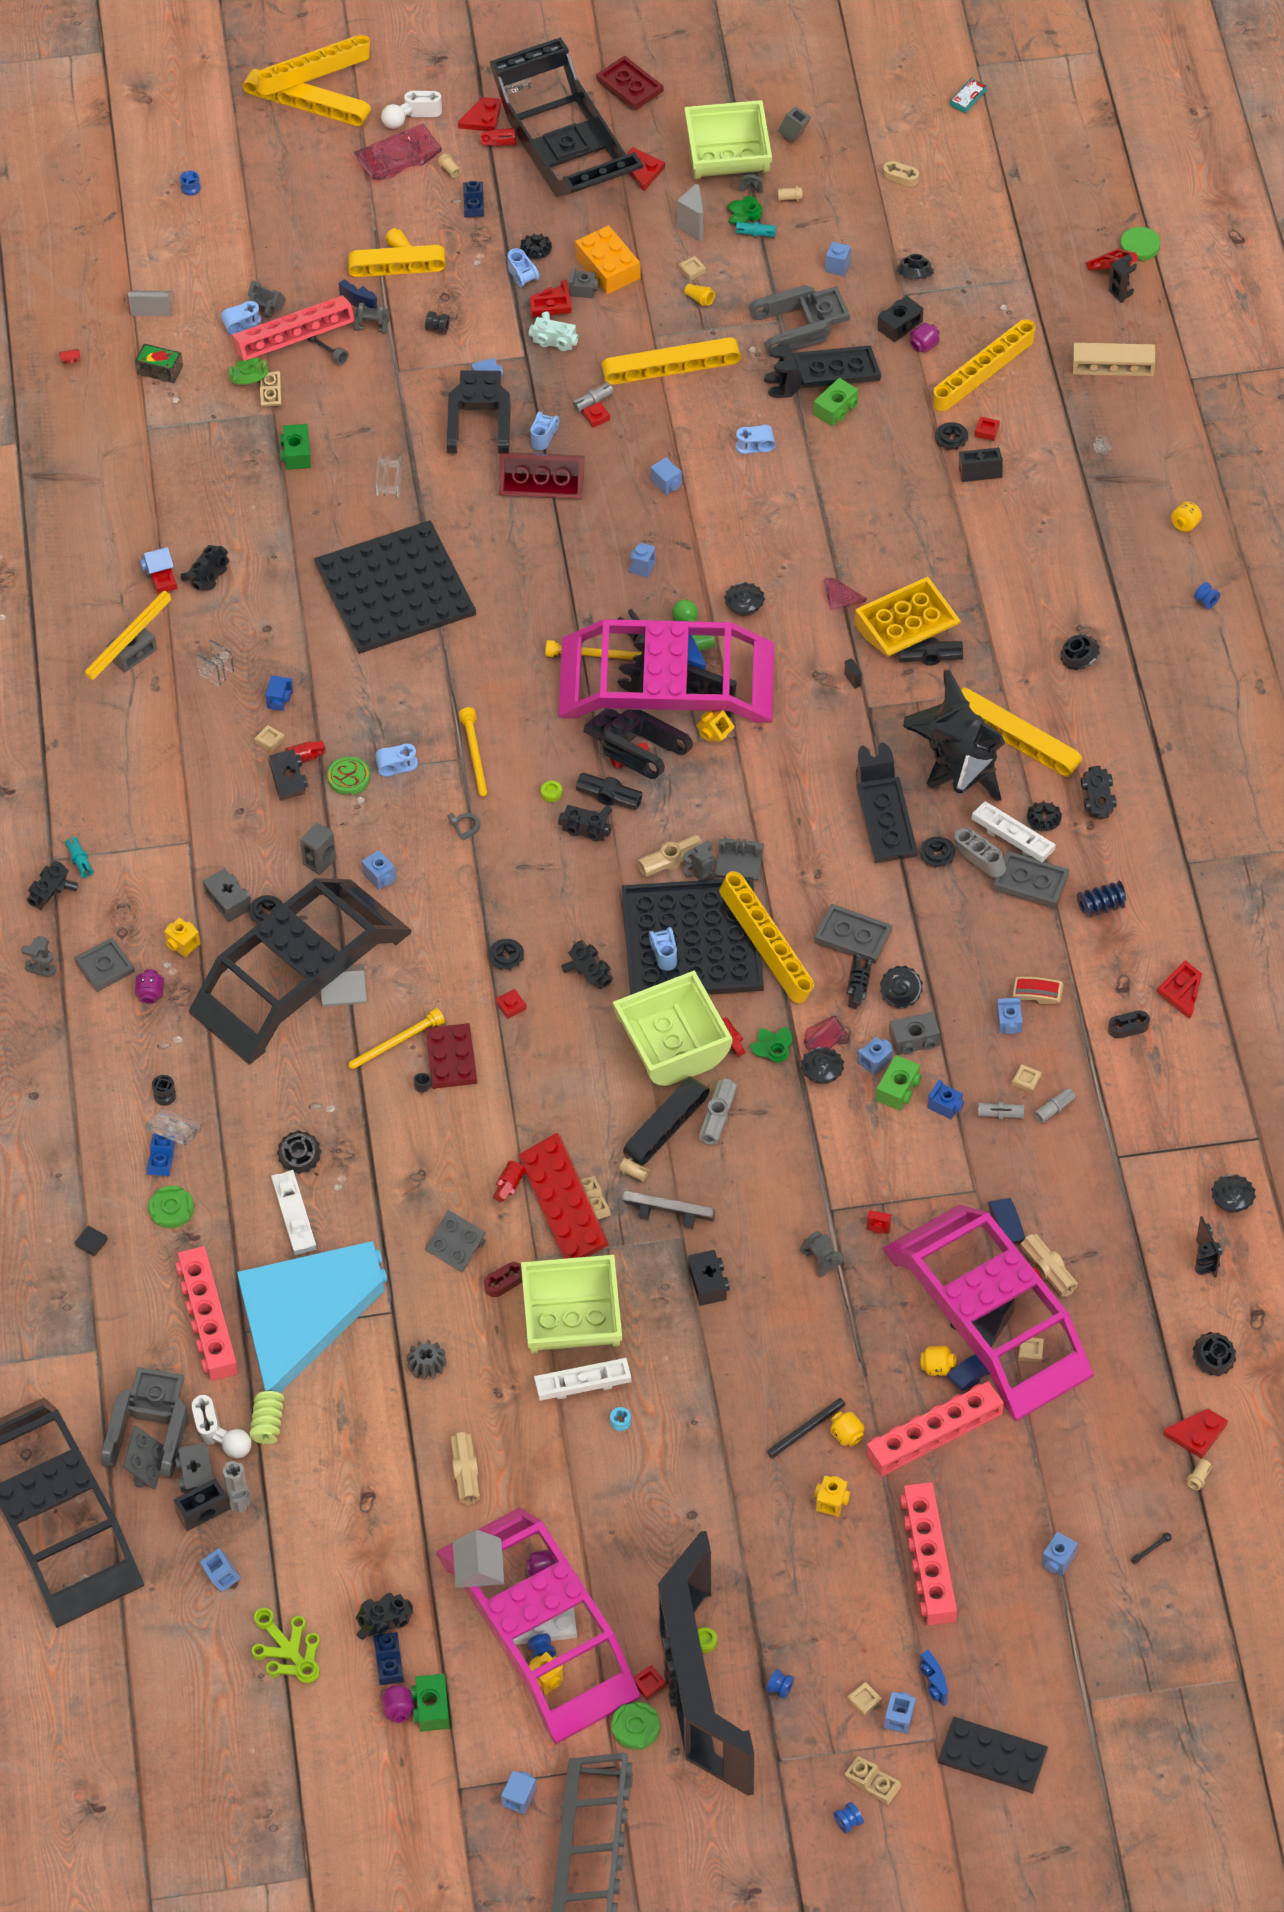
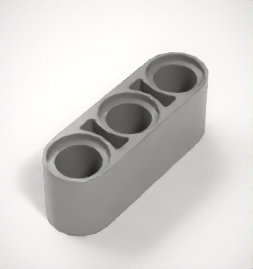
(980, 852)

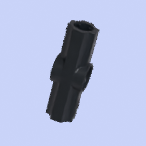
(932, 651)
(609, 791)

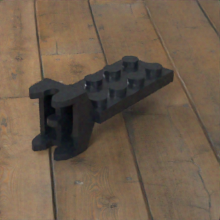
(820, 368)
(698, 680)
(884, 806)

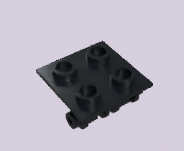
(1208, 1251)

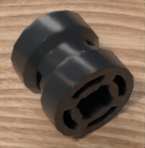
(437, 322)
(163, 1090)

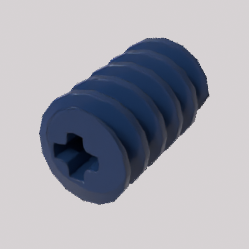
(1102, 898)

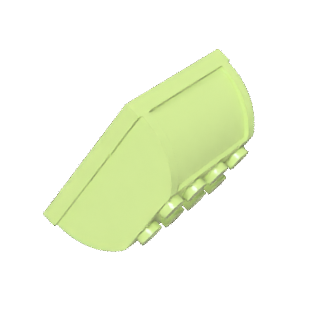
(728, 139)
(674, 1029)
(571, 1303)

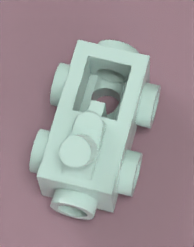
(553, 333)

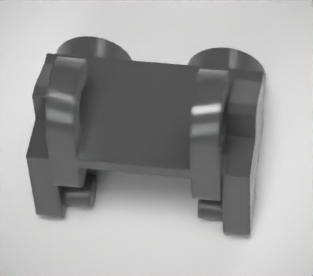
(266, 298)
(372, 314)
(700, 861)
(41, 956)
(820, 1246)

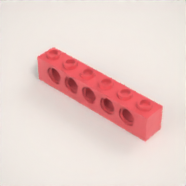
(293, 328)
(196, 1262)
(928, 1439)
(935, 1610)

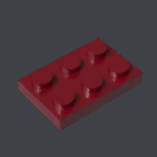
(629, 82)
(451, 1055)

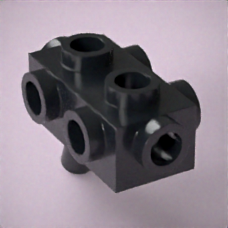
(207, 568)
(1097, 785)
(586, 822)
(52, 880)
(586, 961)
(383, 1615)

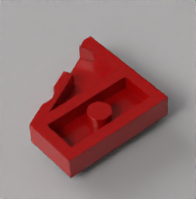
(482, 115)
(651, 168)
(1105, 261)
(551, 300)
(1182, 988)
(1197, 1432)

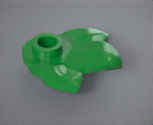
(745, 210)
(770, 1043)

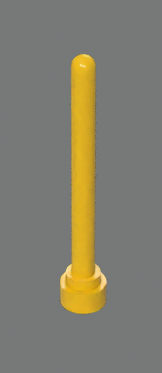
(554, 648)
(467, 718)
(433, 1019)

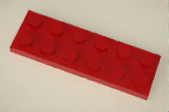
(563, 1198)

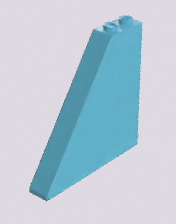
(305, 1305)

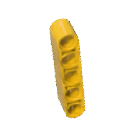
(396, 261)

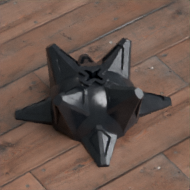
(960, 742)

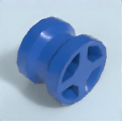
(190, 183)
(1207, 595)
(540, 1644)
(780, 1683)
(848, 1817)

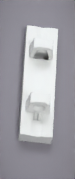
(1013, 832)
(293, 1212)
(582, 1379)

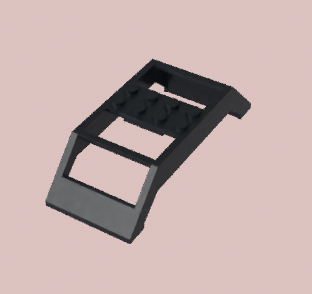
(569, 141)
(303, 951)
(47, 1488)
(686, 1676)

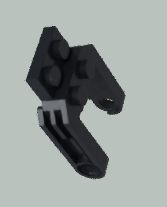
(479, 392)
(619, 729)

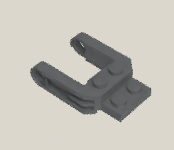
(819, 309)
(155, 1399)

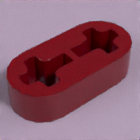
(503, 1279)

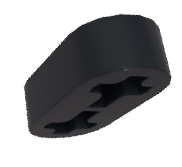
(1129, 1024)

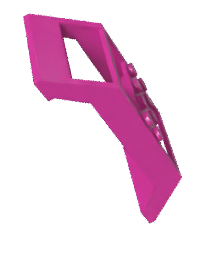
(666, 670)
(983, 1292)
(532, 1605)

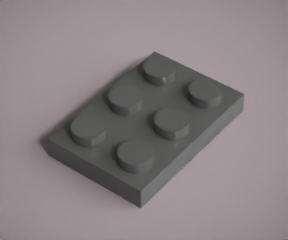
(1032, 879)
(853, 933)

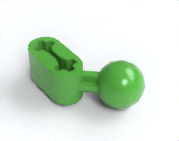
(687, 611)

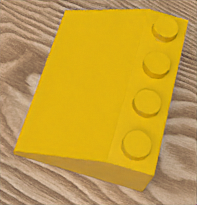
(905, 617)

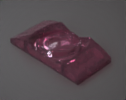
(398, 152)

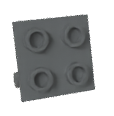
(739, 857)
(455, 1241)
(143, 1458)

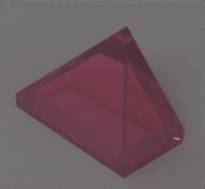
(841, 595)
(824, 1034)

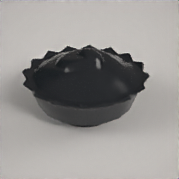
(915, 267)
(744, 599)
(1079, 652)
(901, 986)
(822, 1065)
(299, 1152)
(1233, 1193)
(1214, 1353)

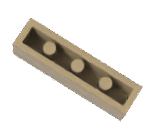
(1113, 359)

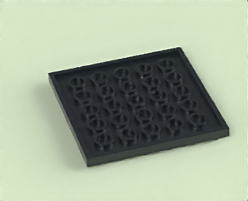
(394, 587)
(703, 931)

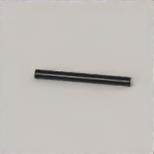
(805, 1428)

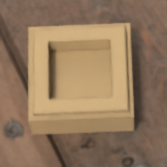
(692, 268)
(269, 738)
(1026, 1078)
(1031, 1350)
(864, 1699)

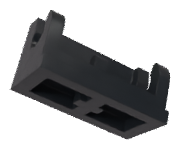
(1119, 278)
(980, 464)

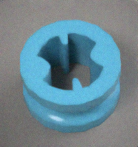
(620, 1411)

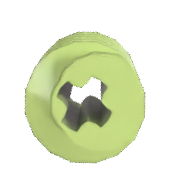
(266, 1417)

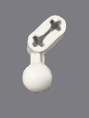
(416, 105)
(235, 1442)

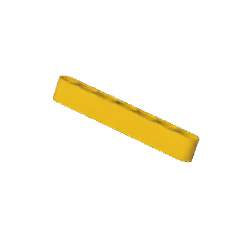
(313, 64)
(314, 101)
(671, 361)
(983, 365)
(1025, 736)
(766, 937)

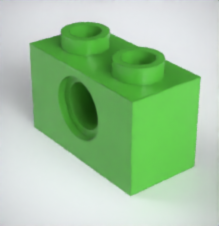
(835, 402)
(903, 1072)

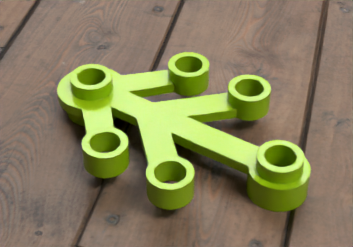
(288, 1649)

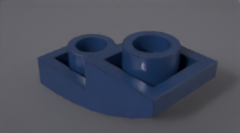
(473, 199)
(356, 295)
(1007, 1218)
(968, 1373)
(388, 1658)

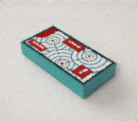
(968, 95)

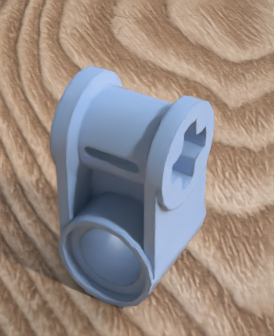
(521, 267)
(239, 318)
(543, 430)
(756, 438)
(394, 761)
(664, 948)

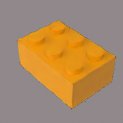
(608, 258)

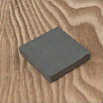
(104, 964)

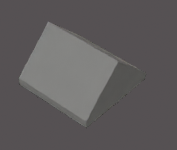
(691, 213)
(150, 303)
(346, 989)
(478, 1560)

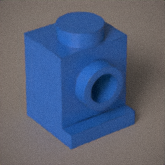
(278, 692)
(945, 1100)

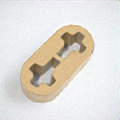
(901, 173)

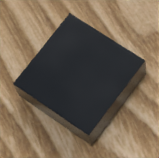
(853, 673)
(91, 1240)

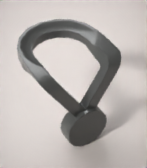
(751, 178)
(454, 822)

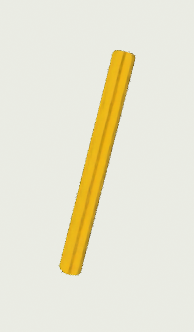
(127, 635)

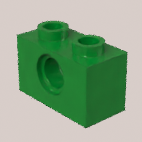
(296, 446)
(431, 1716)

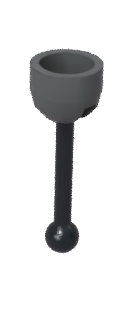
(338, 355)

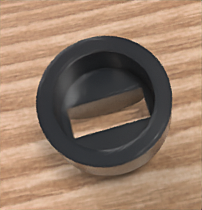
(422, 1082)

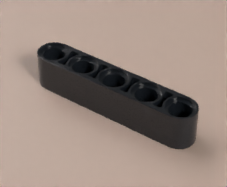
(666, 1120)

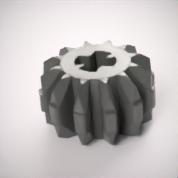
(426, 1359)

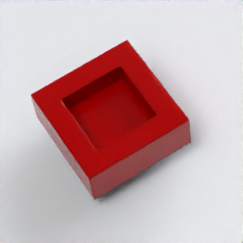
(70, 356)
(596, 414)
(987, 428)
(164, 581)
(511, 1003)
(879, 1222)
(649, 1682)

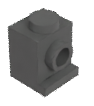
(582, 284)

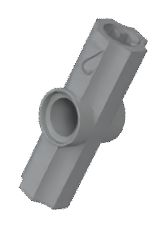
(714, 1121)
(236, 1486)

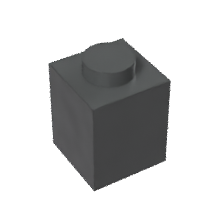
(794, 124)

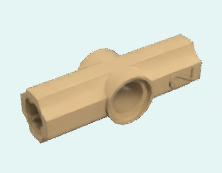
(668, 857)
(1049, 1265)
(465, 1468)

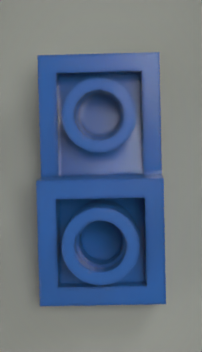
(160, 1156)
(936, 1683)

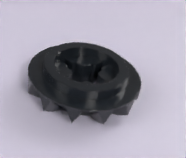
(535, 252)
(946, 430)
(1037, 821)
(936, 844)
(269, 902)
(514, 949)

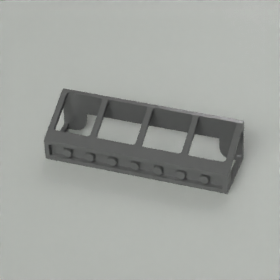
(566, 1849)

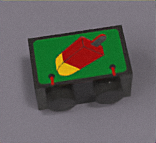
(159, 363)

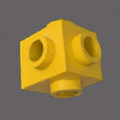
(714, 726)
(182, 937)
(832, 1495)
(551, 1679)

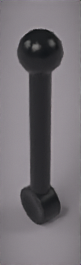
(1166, 1537)

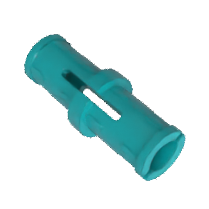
(756, 229)
(79, 857)

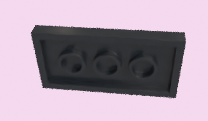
(993, 1755)

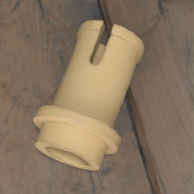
(446, 162)
(790, 193)
(633, 1169)
(1197, 1478)

